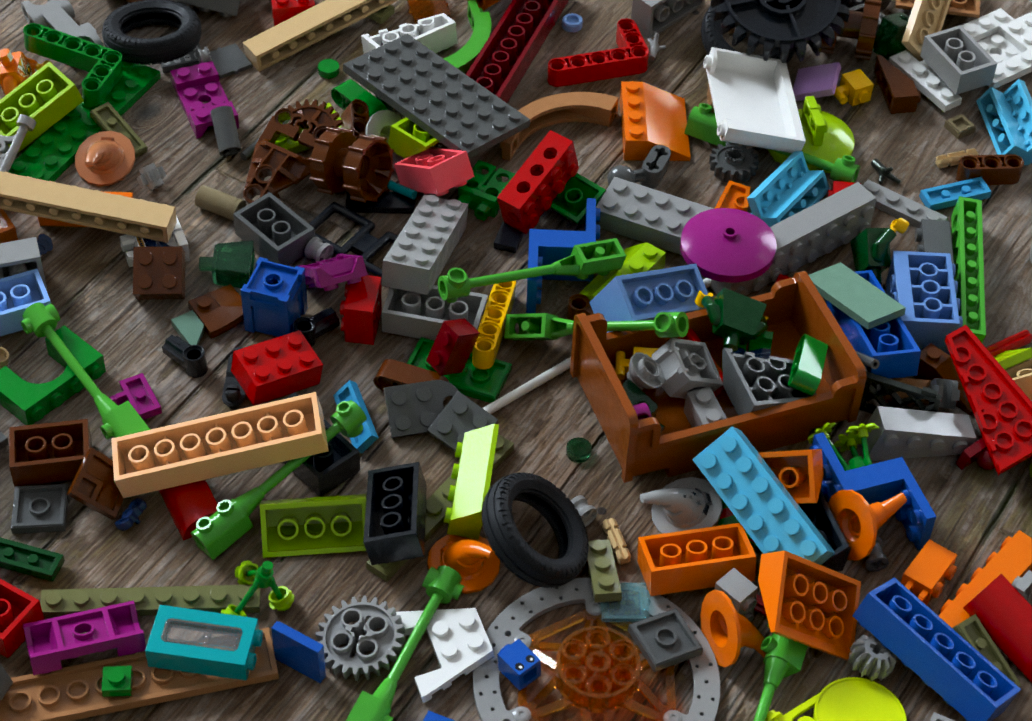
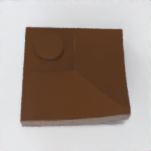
(218, 310)
(96, 485)

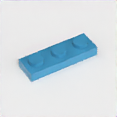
(947, 195)
(369, 435)

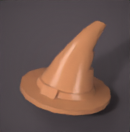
(105, 158)

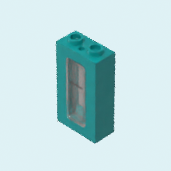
(203, 642)

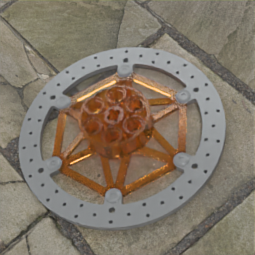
(593, 667)

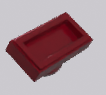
(978, 452)

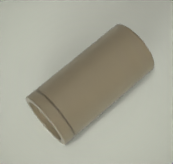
(218, 202)

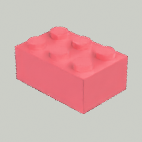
(435, 170)

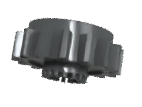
(733, 162)

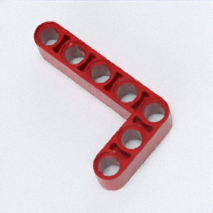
(626, 60)

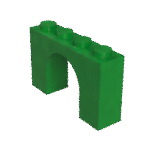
(33, 401)

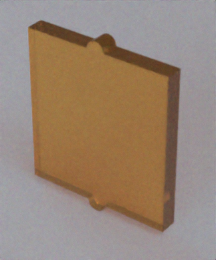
(426, 8)

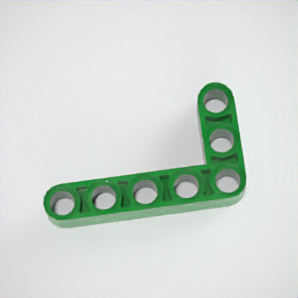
(102, 63)

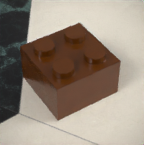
(159, 273)

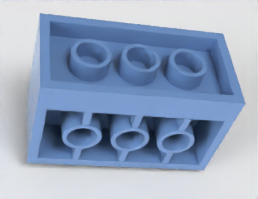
(928, 291)
(649, 292)

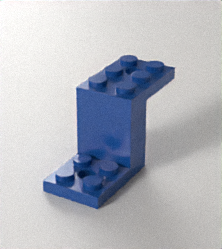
(554, 245)
(877, 484)

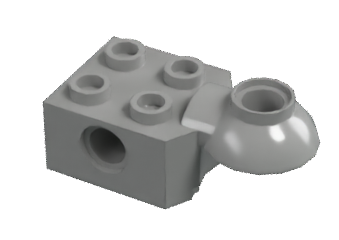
(676, 367)

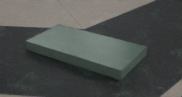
(856, 296)

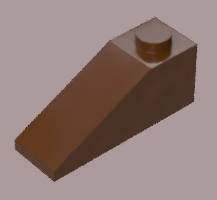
(896, 87)
(938, 364)

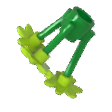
(855, 436)

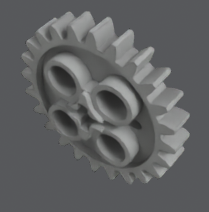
(382, 643)

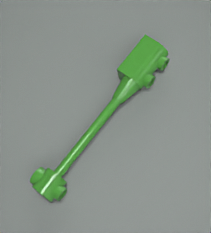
(703, 126)
(583, 261)
(551, 327)
(117, 419)
(232, 518)
(441, 586)
(781, 660)

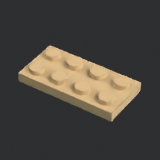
(925, 19)

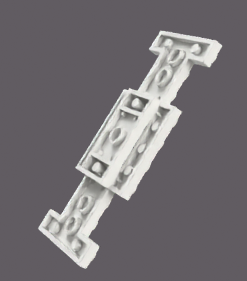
(1008, 47)

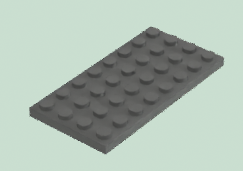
(436, 96)

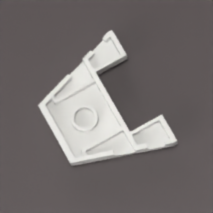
(457, 643)

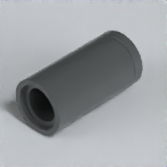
(225, 131)

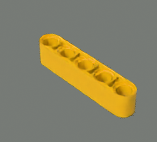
(493, 324)

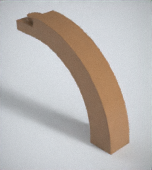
(562, 108)

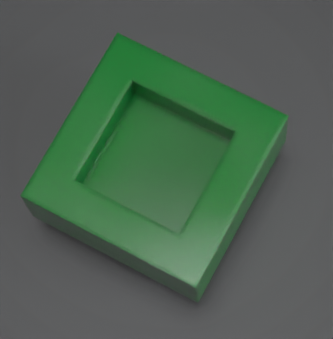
(117, 681)

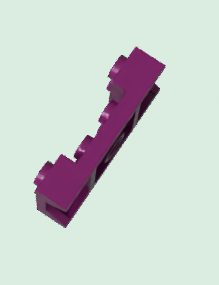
(198, 85)
(335, 270)
(60, 636)

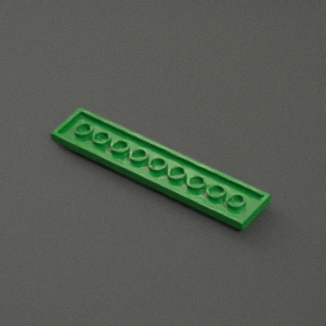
(59, 144)

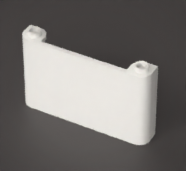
(753, 101)

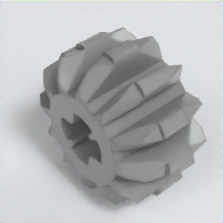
(871, 658)

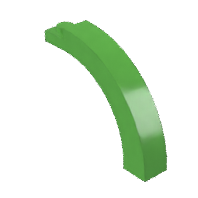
(481, 28)

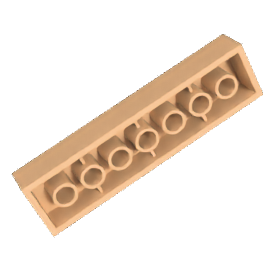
(219, 445)

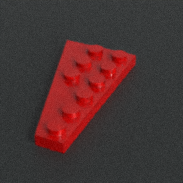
(995, 399)

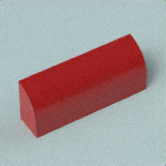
(189, 504)
(1007, 620)

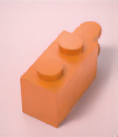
(929, 571)

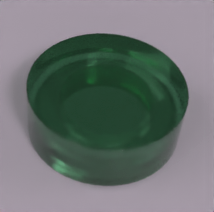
(578, 450)

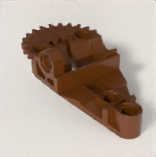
(282, 165)

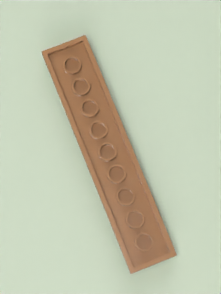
(77, 692)

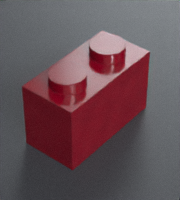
(452, 346)

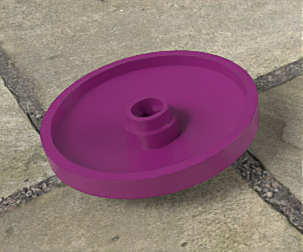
(728, 245)

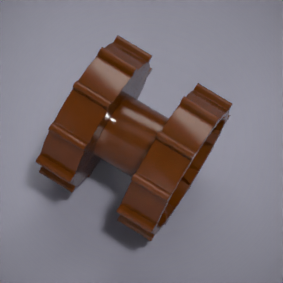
(860, 27)
(351, 164)

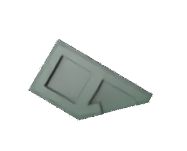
(189, 327)

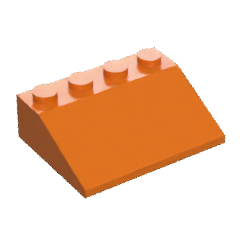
(652, 119)
(809, 602)

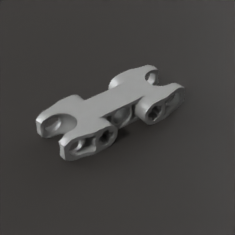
(59, 16)

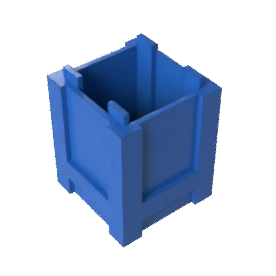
(274, 298)

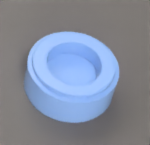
(572, 22)

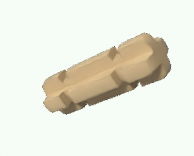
(953, 159)
(617, 541)

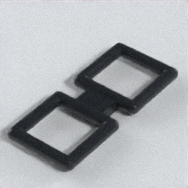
(362, 242)

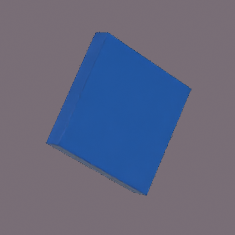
(298, 651)

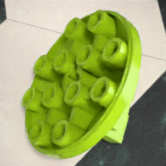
(824, 135)

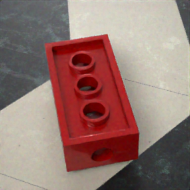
(538, 182)

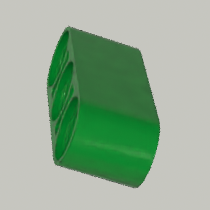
(350, 90)
(808, 365)

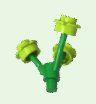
(261, 577)

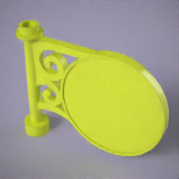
(848, 701)

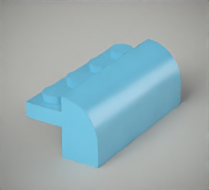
(1009, 119)
(788, 190)

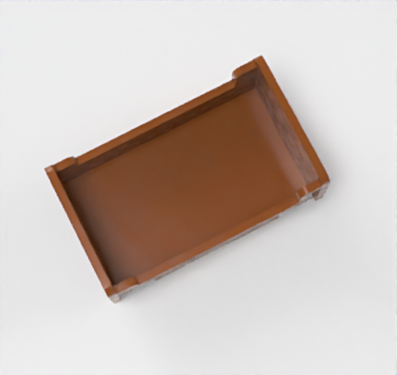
(792, 310)

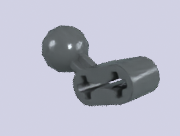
(647, 175)

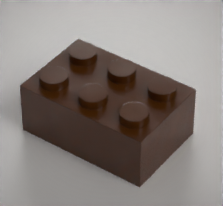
(47, 451)

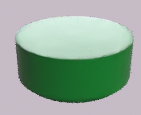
(328, 68)

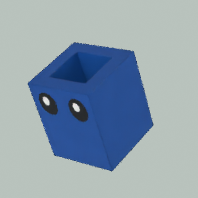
(519, 664)

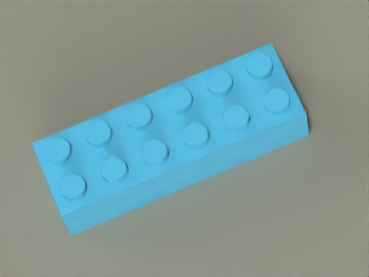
(760, 498)

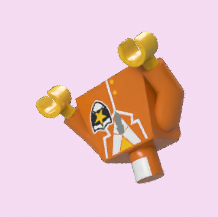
(16, 69)

